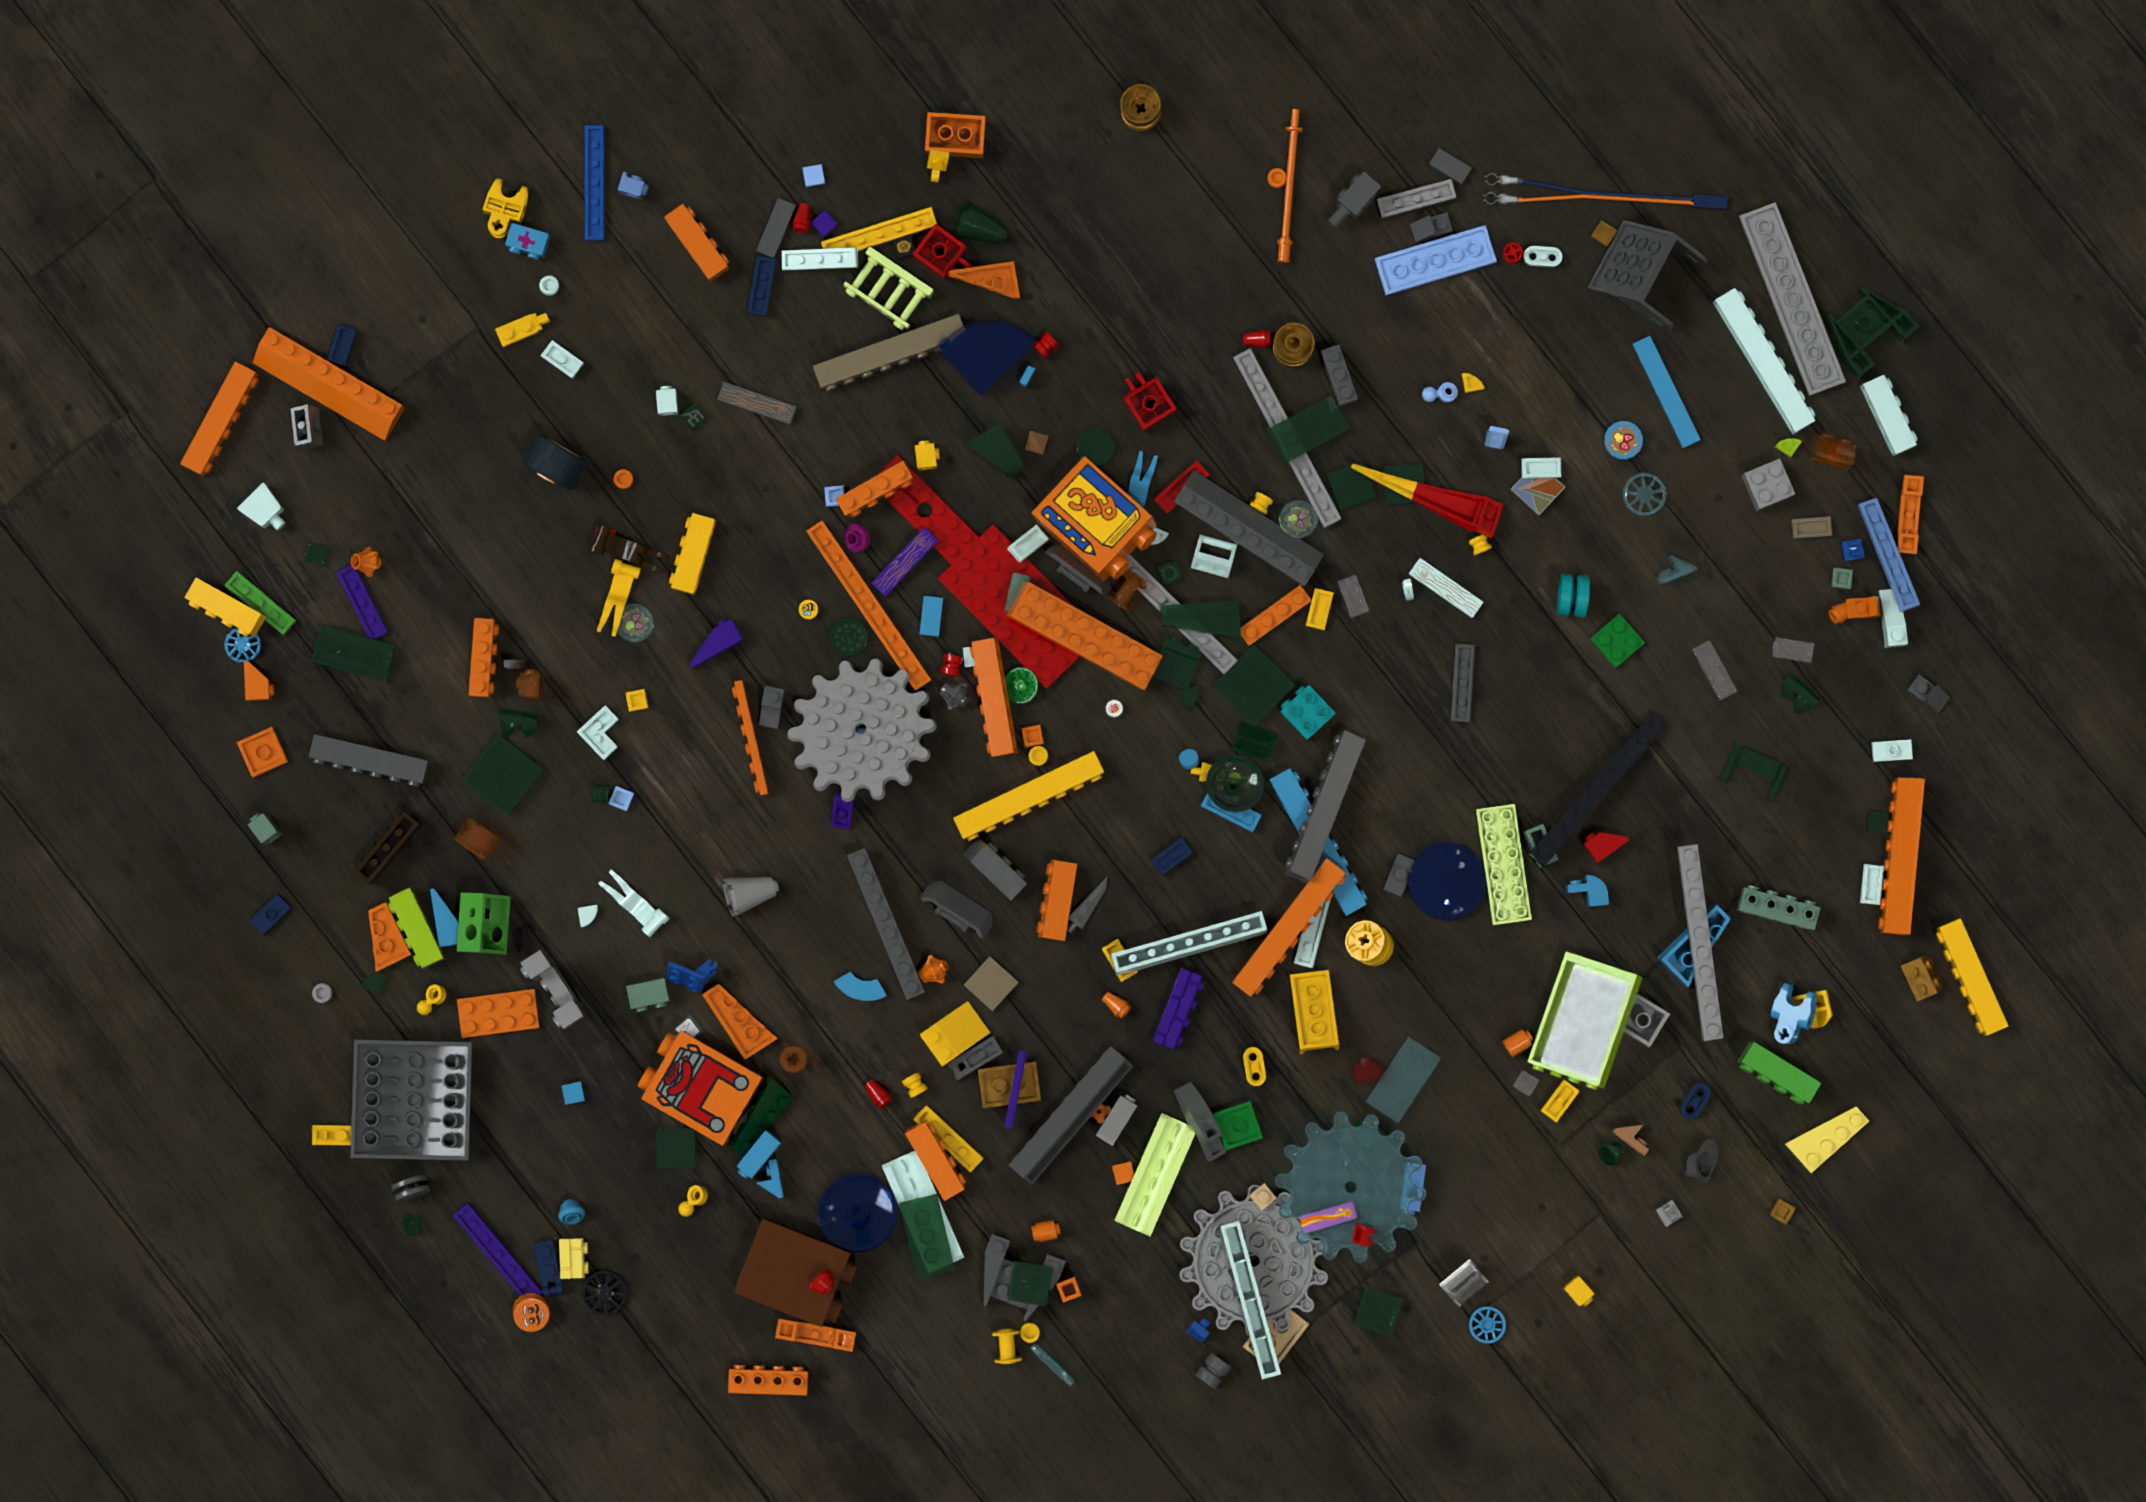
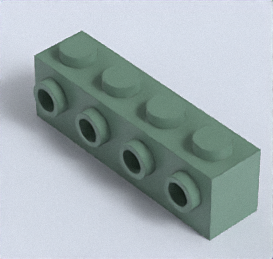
(1777, 908)

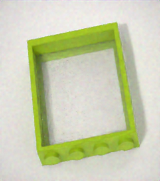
(1584, 1021)

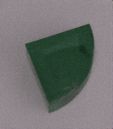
(1190, 696)
(374, 983)

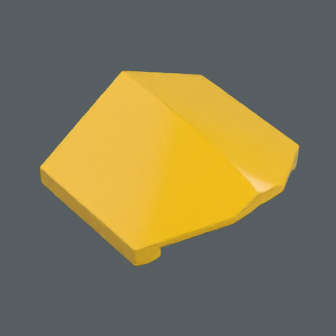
(1823, 1008)

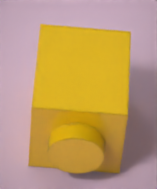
(1579, 1291)

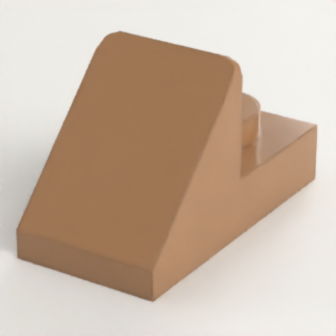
(1627, 1135)

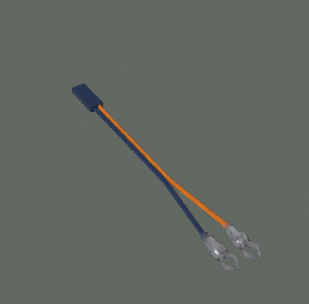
(1699, 201)

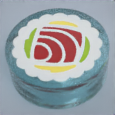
(1114, 708)

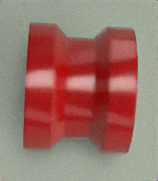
(1514, 250)

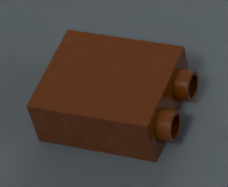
(784, 1265)

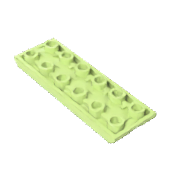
(1503, 864)
(1155, 1174)

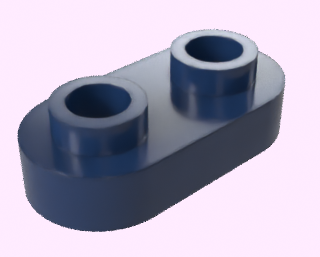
(1695, 1101)

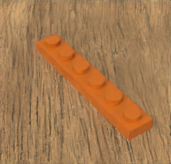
(752, 746)

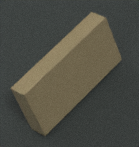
(1811, 527)

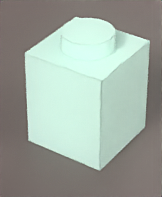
(667, 401)

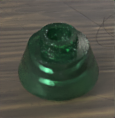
(1611, 1153)

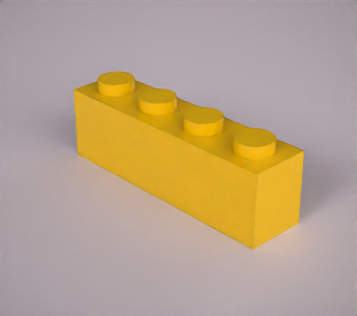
(693, 553)
(225, 607)

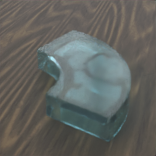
(1057, 1369)

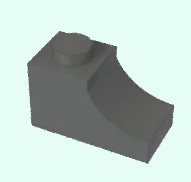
(771, 707)

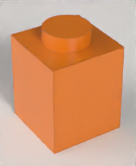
(1068, 1289)

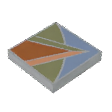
(1537, 492)

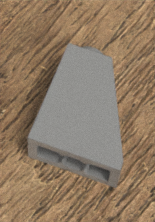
(1117, 1119)

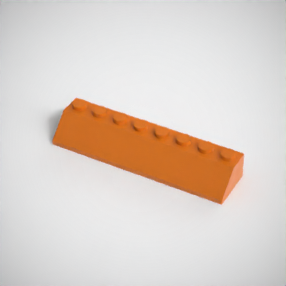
(327, 384)
(1902, 856)

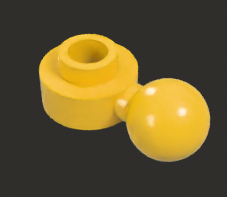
(434, 995)
(687, 1207)

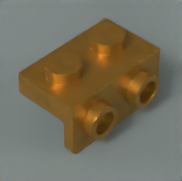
(1922, 977)

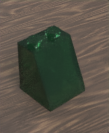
(997, 451)

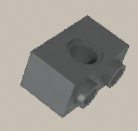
(306, 426)

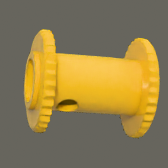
(1007, 1346)

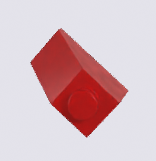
(1602, 845)

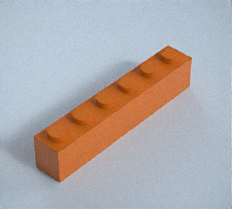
(219, 419)
(994, 697)

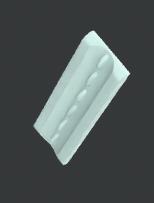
(911, 1181)

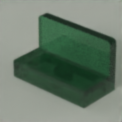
(1254, 741)

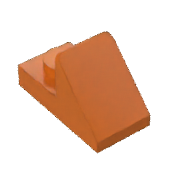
(1863, 607)

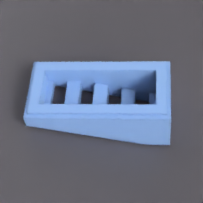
(1496, 437)

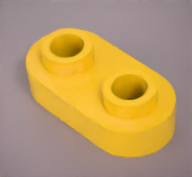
(1254, 1066)

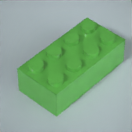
(1779, 1073)

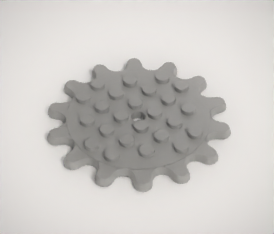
(865, 758)
(1283, 1267)

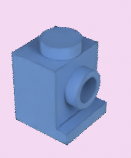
(632, 186)

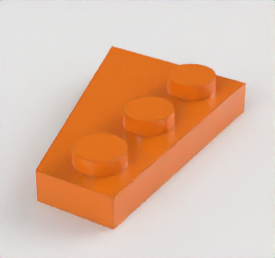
(387, 938)

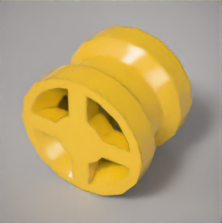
(1261, 503)
(1480, 544)

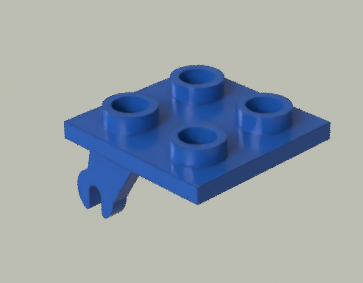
(693, 980)

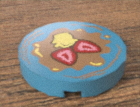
(1623, 440)

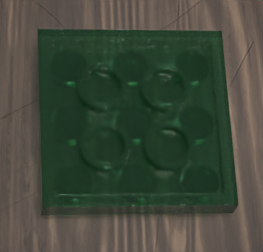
(1254, 685)
(502, 775)

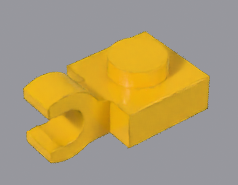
(937, 161)

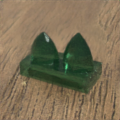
(1807, 697)
(510, 718)

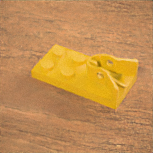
(1314, 1011)

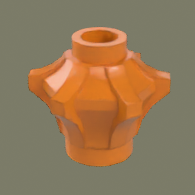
(366, 561)
(933, 970)

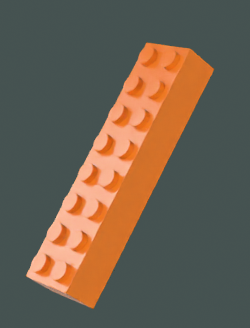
(1084, 635)

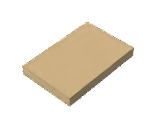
(1283, 1340)

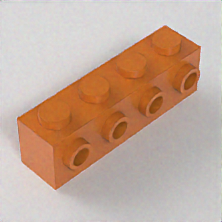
(696, 242)
(875, 488)
(483, 657)
(1057, 900)
(935, 1159)
(768, 1381)

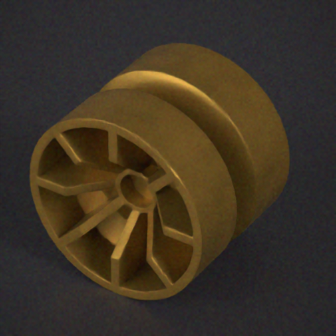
(1293, 345)

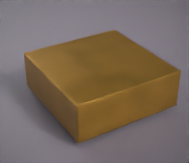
(1603, 233)
(1782, 1211)

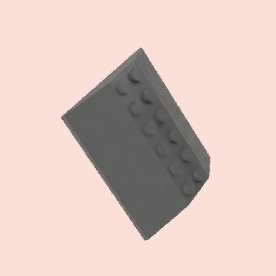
(411, 1100)

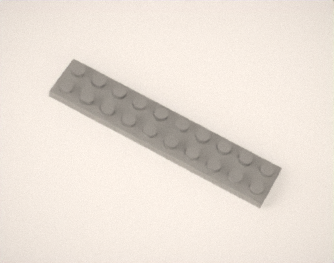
(1792, 299)

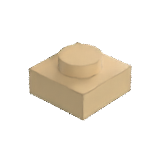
(1262, 1197)

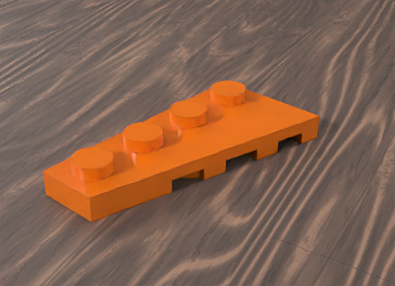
(742, 1028)

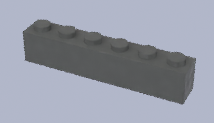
(369, 759)

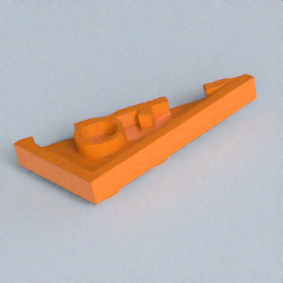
(995, 277)

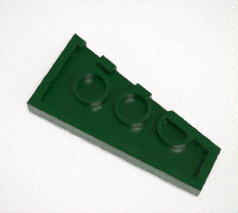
(768, 1108)

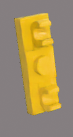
(331, 1135)

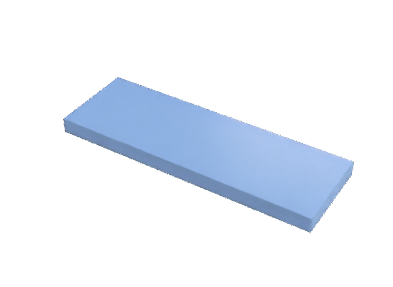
(1435, 260)

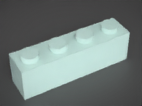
(1889, 415)

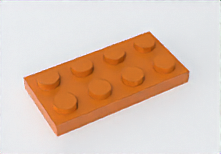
(498, 1013)

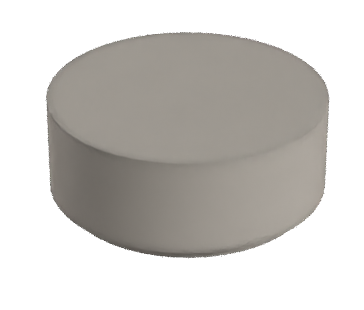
(322, 993)

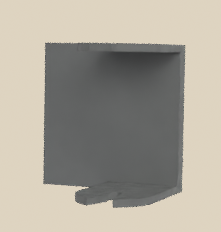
(1635, 263)

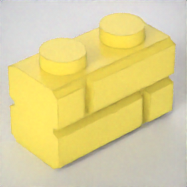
(573, 1258)

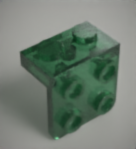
(1177, 663)

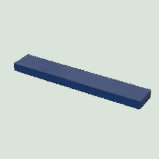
(594, 183)

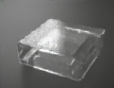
(1525, 1083)

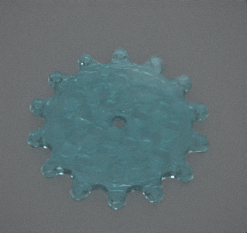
(1356, 1156)

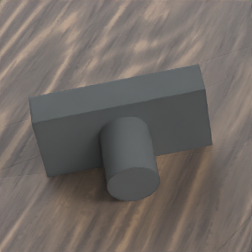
(1398, 875)

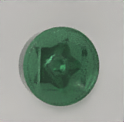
(411, 1225)

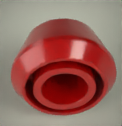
(823, 1282)

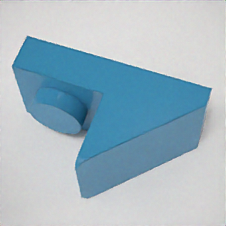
(775, 1185)

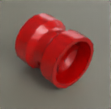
(1045, 345)
(951, 665)

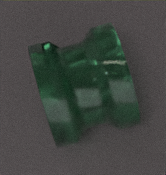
(601, 793)

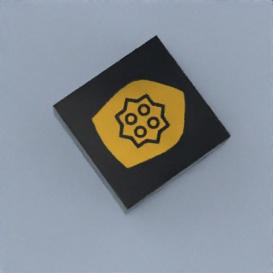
(903, 247)

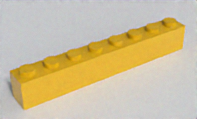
(1029, 795)

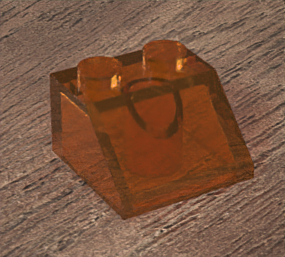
(1834, 452)

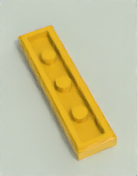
(955, 1144)

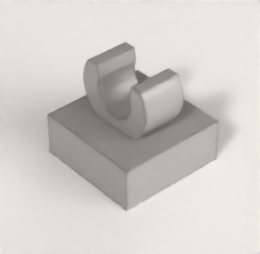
(1668, 1213)

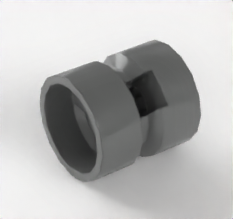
(1213, 1370)

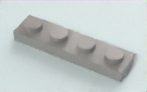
(1416, 198)

